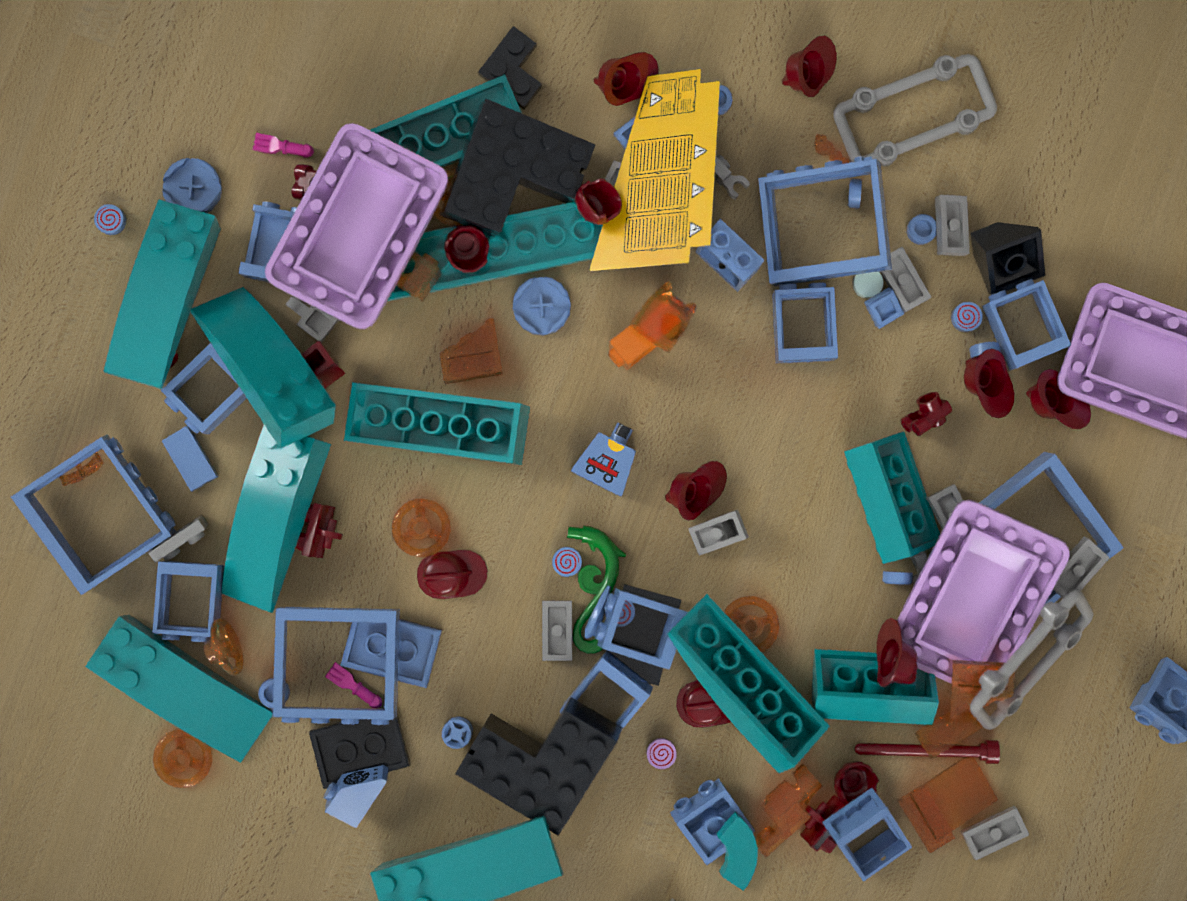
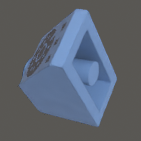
(355, 794)

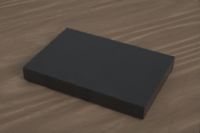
(644, 633)
(357, 747)

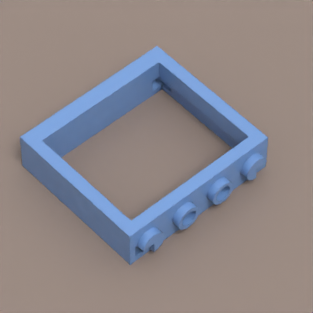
(807, 175)
(1071, 493)
(56, 541)
(347, 715)

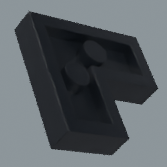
(507, 61)

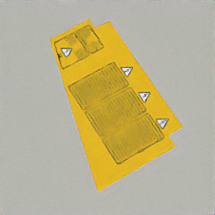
(665, 176)

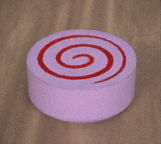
(661, 753)

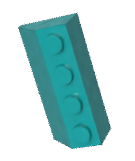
(893, 497)
(849, 690)

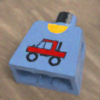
(607, 460)

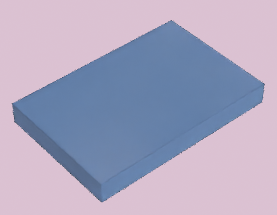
(417, 650)

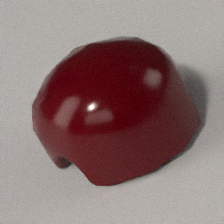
(598, 201)
(466, 248)
(854, 780)

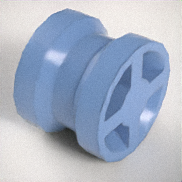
(453, 736)

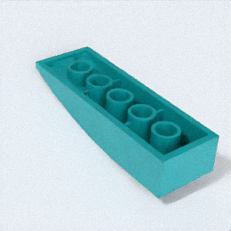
(443, 127)
(161, 293)
(266, 366)
(437, 423)
(271, 518)
(747, 686)
(179, 688)
(474, 867)

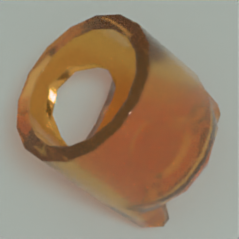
(663, 318)

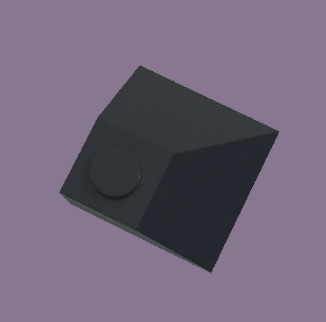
(1008, 255)

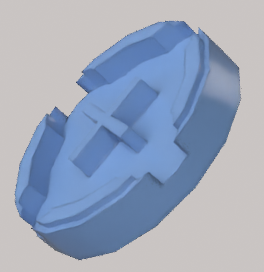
(192, 185)
(541, 305)

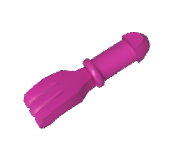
(272, 145)
(345, 680)

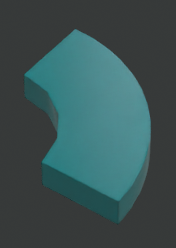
(740, 851)

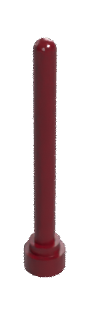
(987, 751)

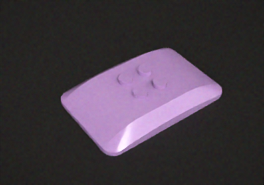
(357, 226)
(1129, 358)
(980, 589)

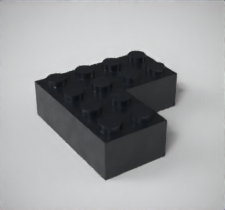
(510, 151)
(543, 776)

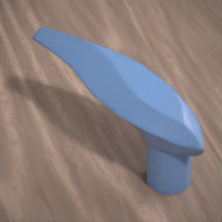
(597, 614)

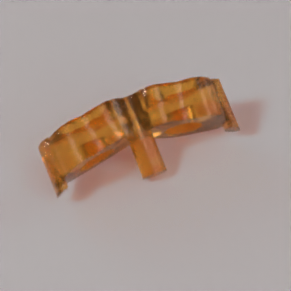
(824, 147)
(82, 471)

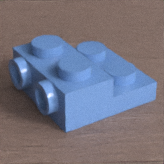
(1164, 702)
(704, 816)

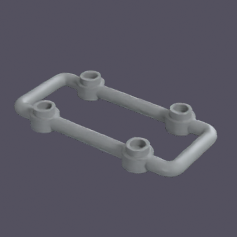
(942, 70)
(1066, 638)

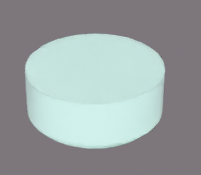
(868, 284)

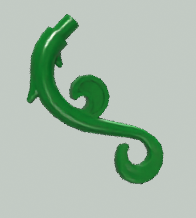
(595, 539)

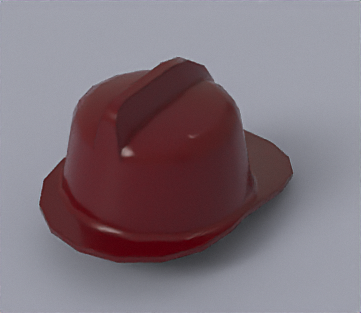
(811, 67)
(625, 77)
(990, 381)
(1053, 404)
(697, 490)
(452, 574)
(894, 656)
(698, 708)

